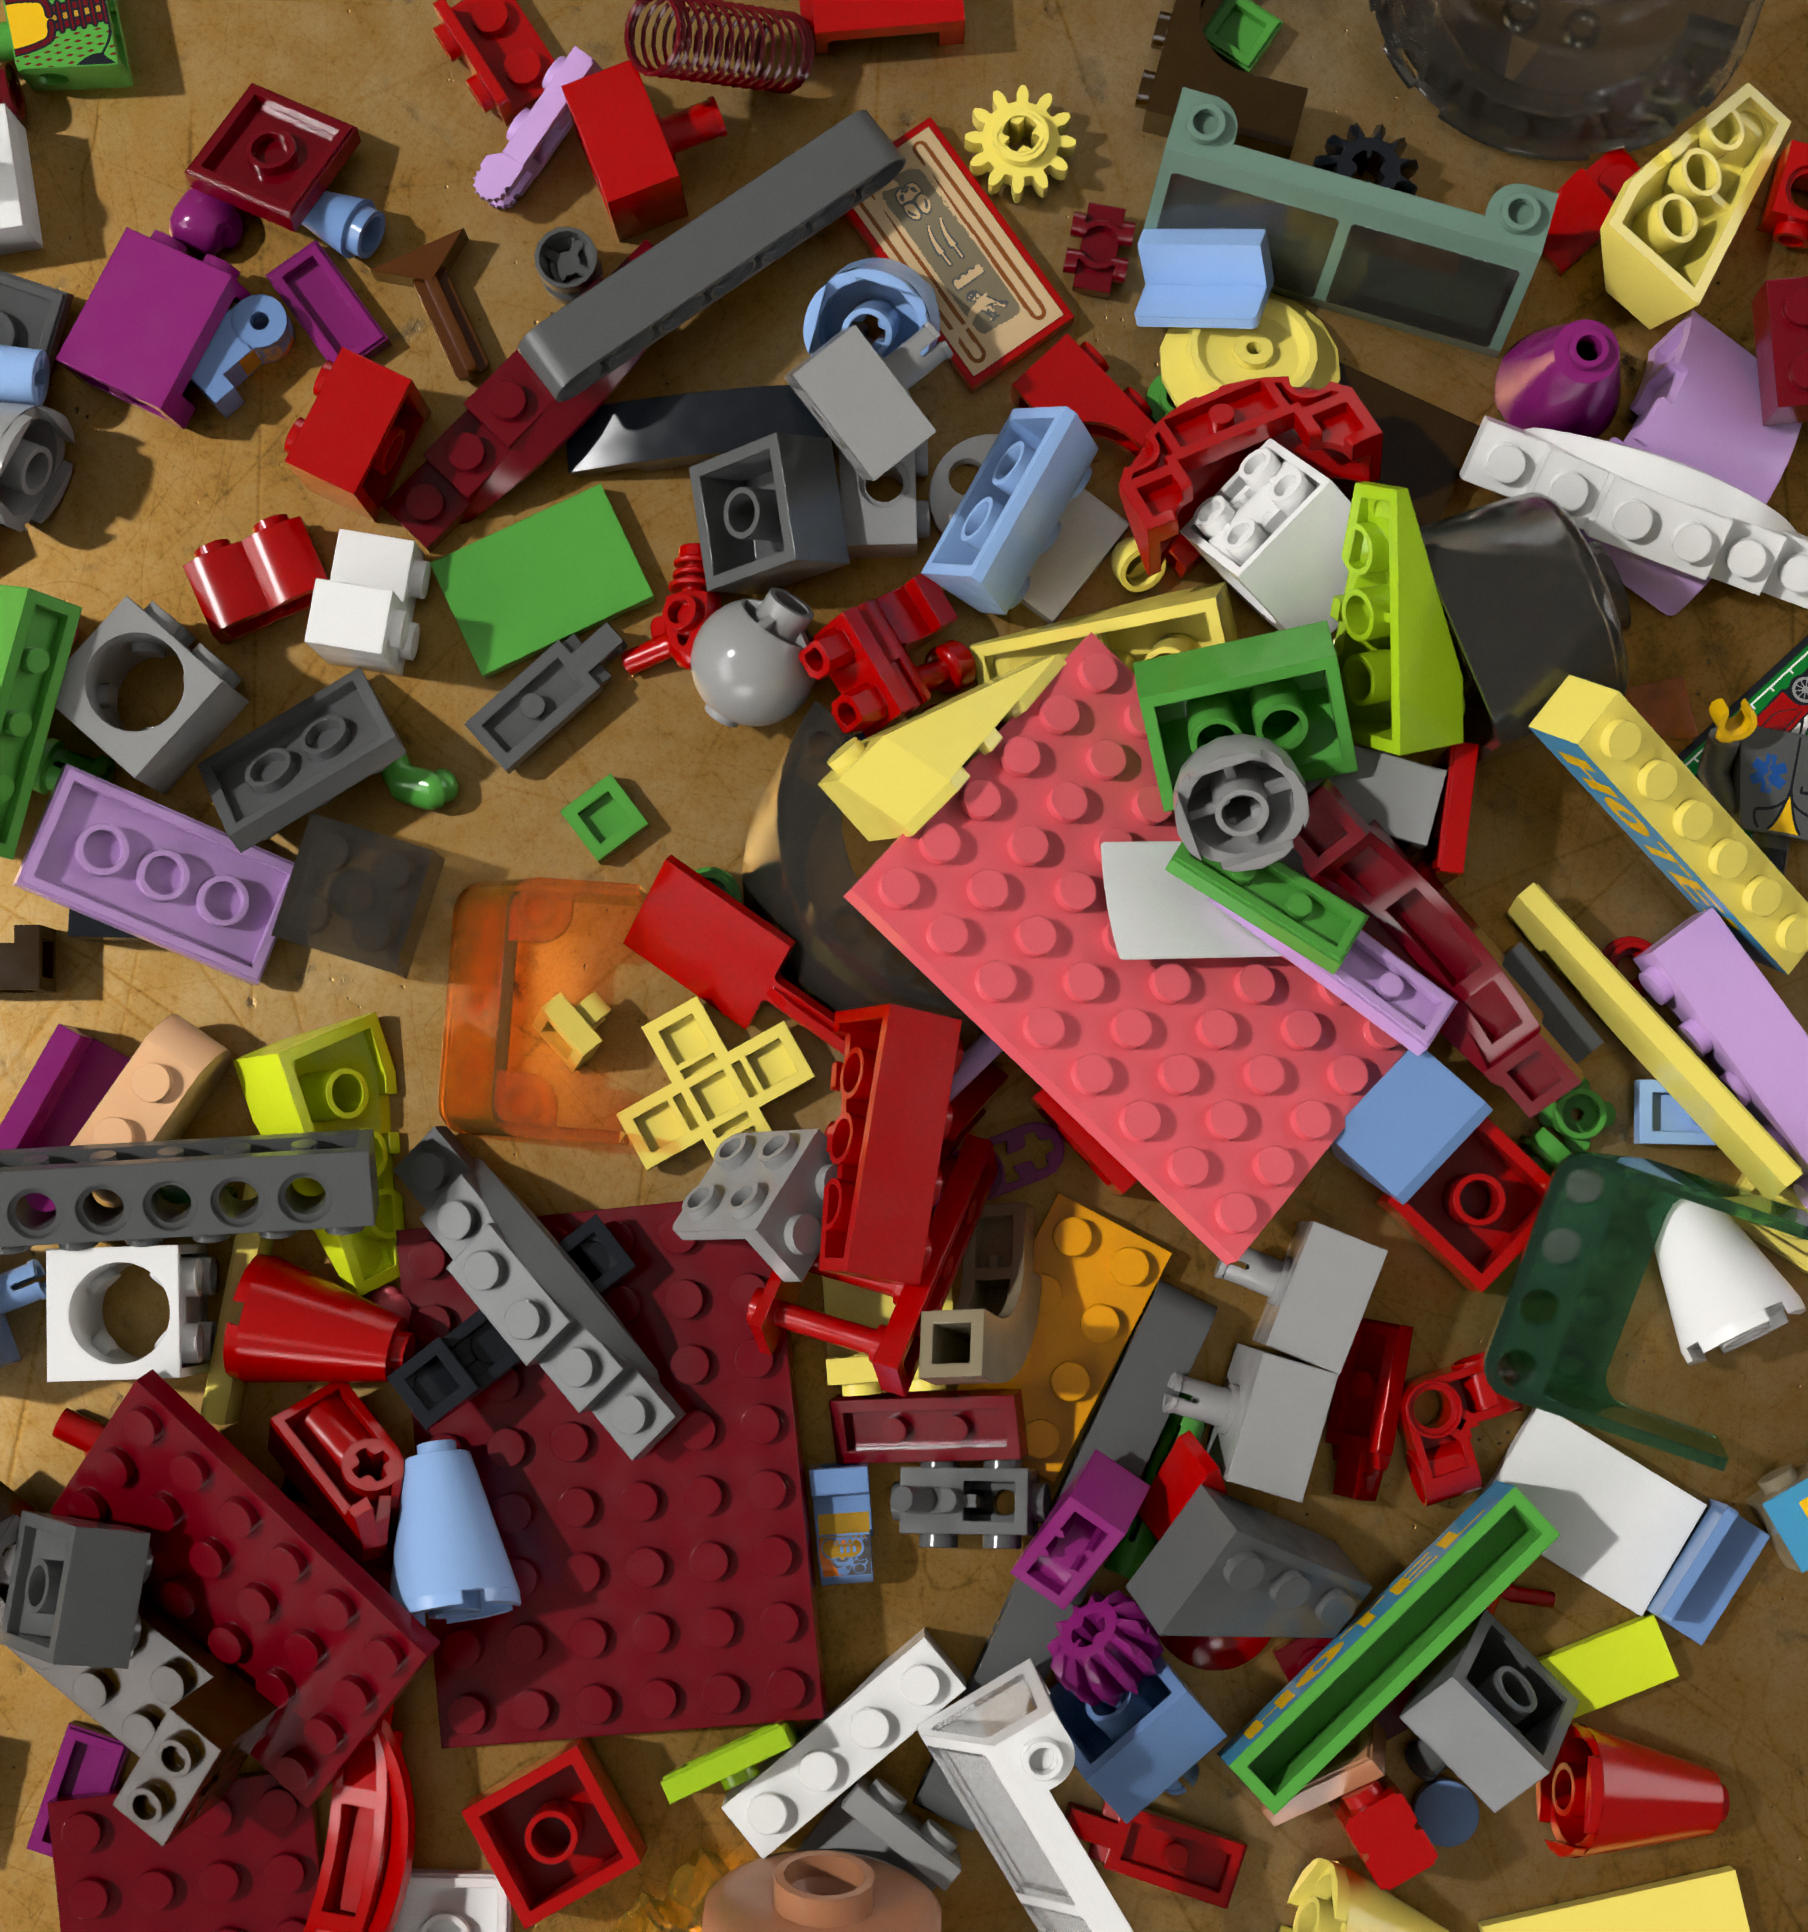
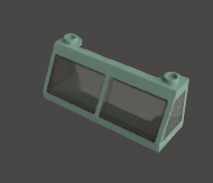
(1355, 241)

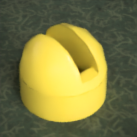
(1130, 568)

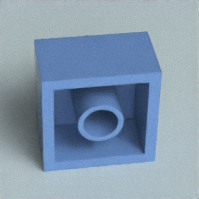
(1141, 1743)

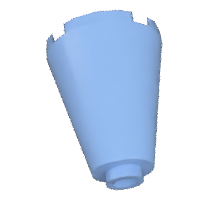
(448, 1542)

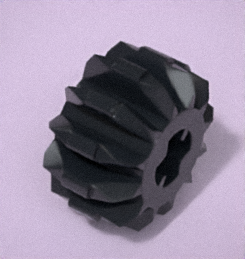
(1372, 156)

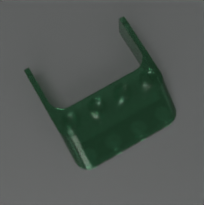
(1581, 1283)

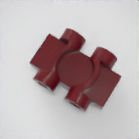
(1097, 260)

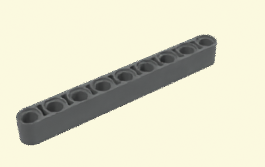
(1126, 1431)

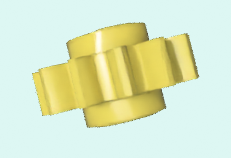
(1010, 124)

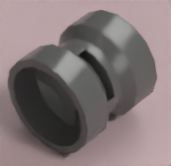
(563, 255)

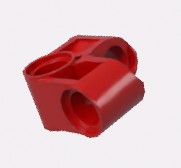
(1441, 1452)

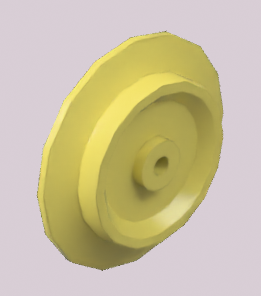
(1284, 344)

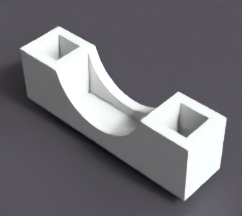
(844, 1744)

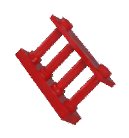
(895, 1346)

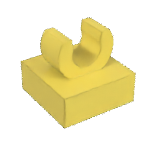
(572, 1029)

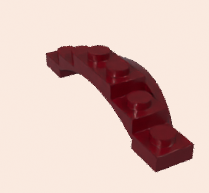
(495, 444)
(1432, 933)

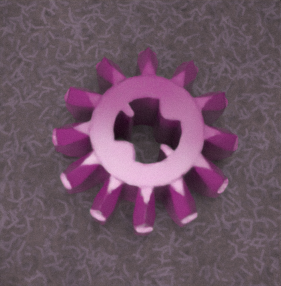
(1104, 1649)

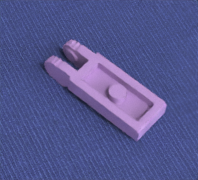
(533, 135)

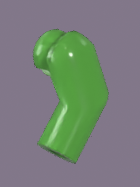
(418, 785)

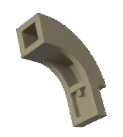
(996, 1306)

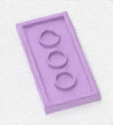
(156, 875)

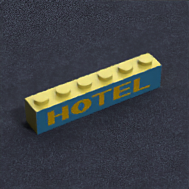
(1674, 819)

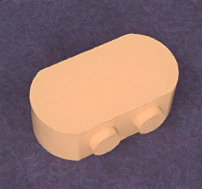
(157, 1090)

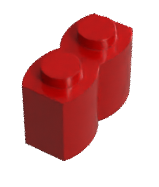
(256, 579)

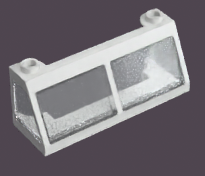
(1001, 1759)

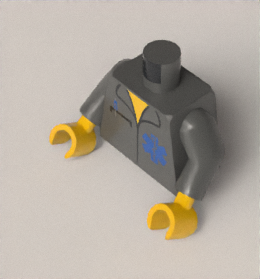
(1758, 779)

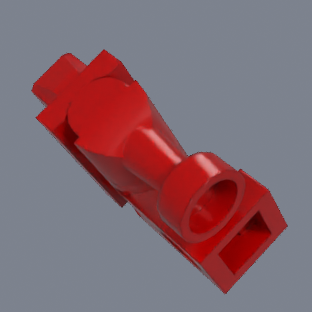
(870, 661)

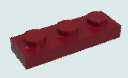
(929, 1426)

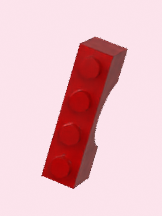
(1078, 379)

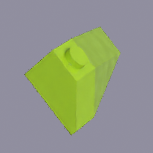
(1392, 631)

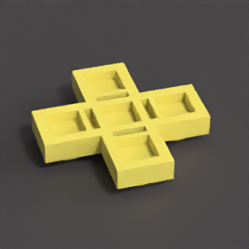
(711, 1088)

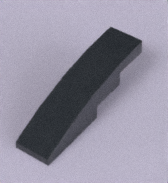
(684, 428)

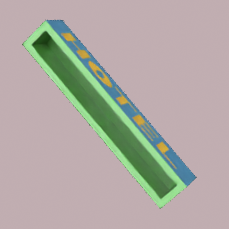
(1388, 1645)

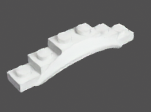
(1647, 506)

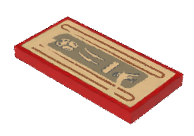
(948, 230)

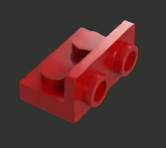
(499, 51)

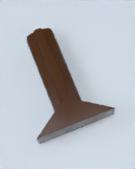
(428, 273)

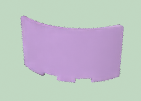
(1706, 412)

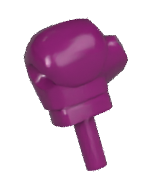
(205, 223)

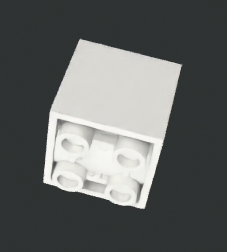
(1276, 537)
(75, 1324)

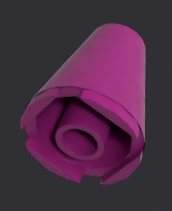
(1561, 379)

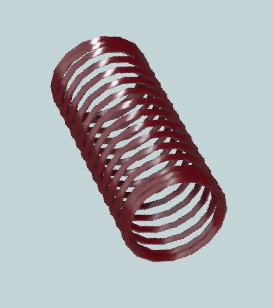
(683, 40)

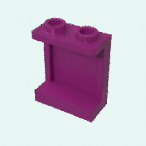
(150, 323)

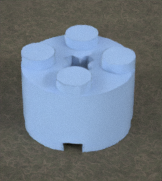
(873, 288)

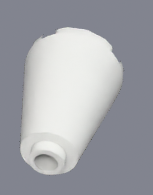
(1718, 1282)

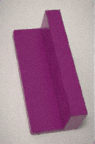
(60, 1095)

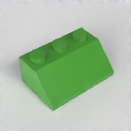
(1259, 686)

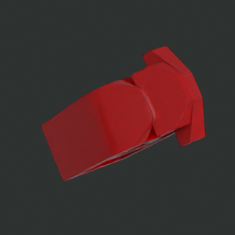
(341, 1466)

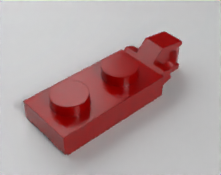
(1368, 1407)
(1162, 1851)

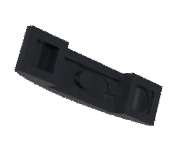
(475, 1353)

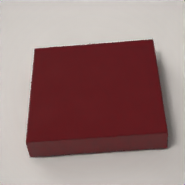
(272, 157)

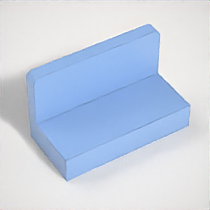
(1204, 278)

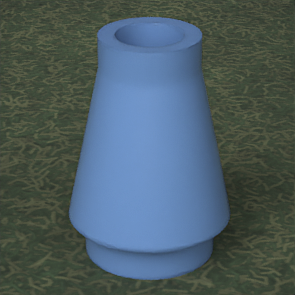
(347, 224)

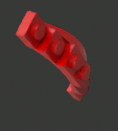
(367, 1840)

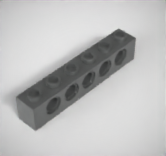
(202, 1167)

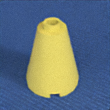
(1341, 1900)

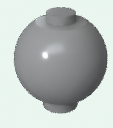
(750, 661)

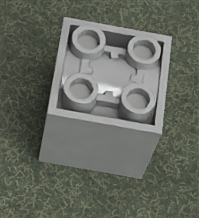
(100, 665)

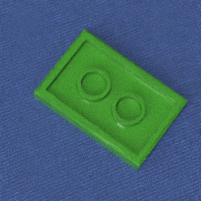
(542, 581)

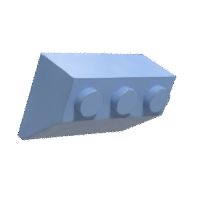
(1013, 508)

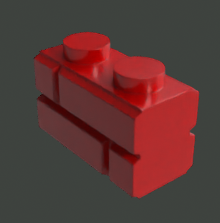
(1384, 1832)

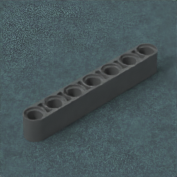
(711, 256)

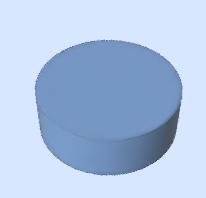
(1446, 1811)

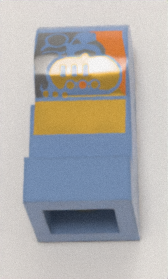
(246, 338)
(843, 1522)

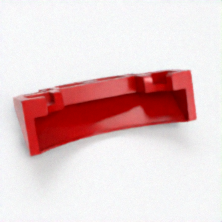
(1209, 436)

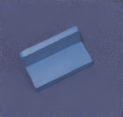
(1707, 1571)

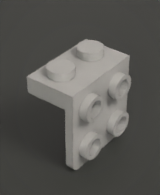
(764, 1192)
(874, 1823)

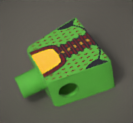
(66, 44)

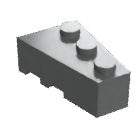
(1245, 1575)

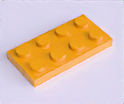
(1089, 1302)

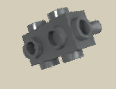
(954, 1501)

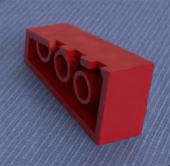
(887, 1141)

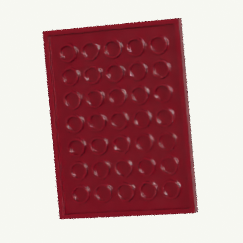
(647, 1582)

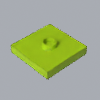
(732, 1762)

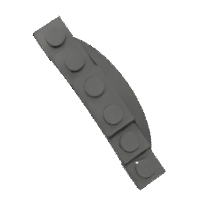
(537, 1293)

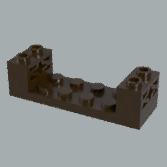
(170, 1707)

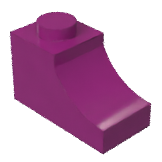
(1081, 1529)

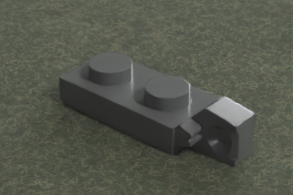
(545, 696)

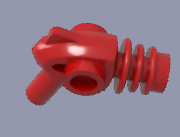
(681, 615)

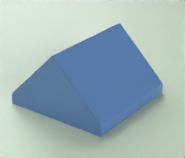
(1409, 1125)

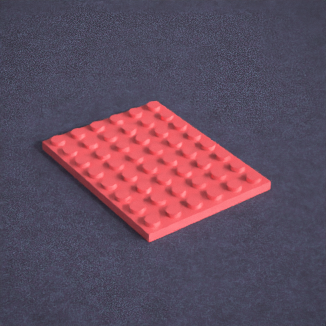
(1188, 1071)

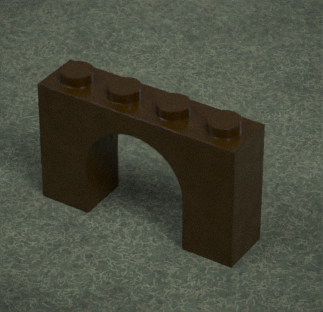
(1264, 107)

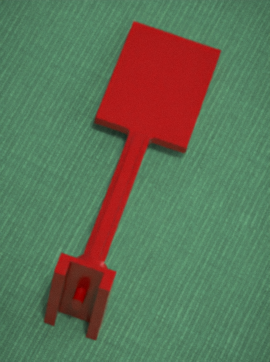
(736, 965)

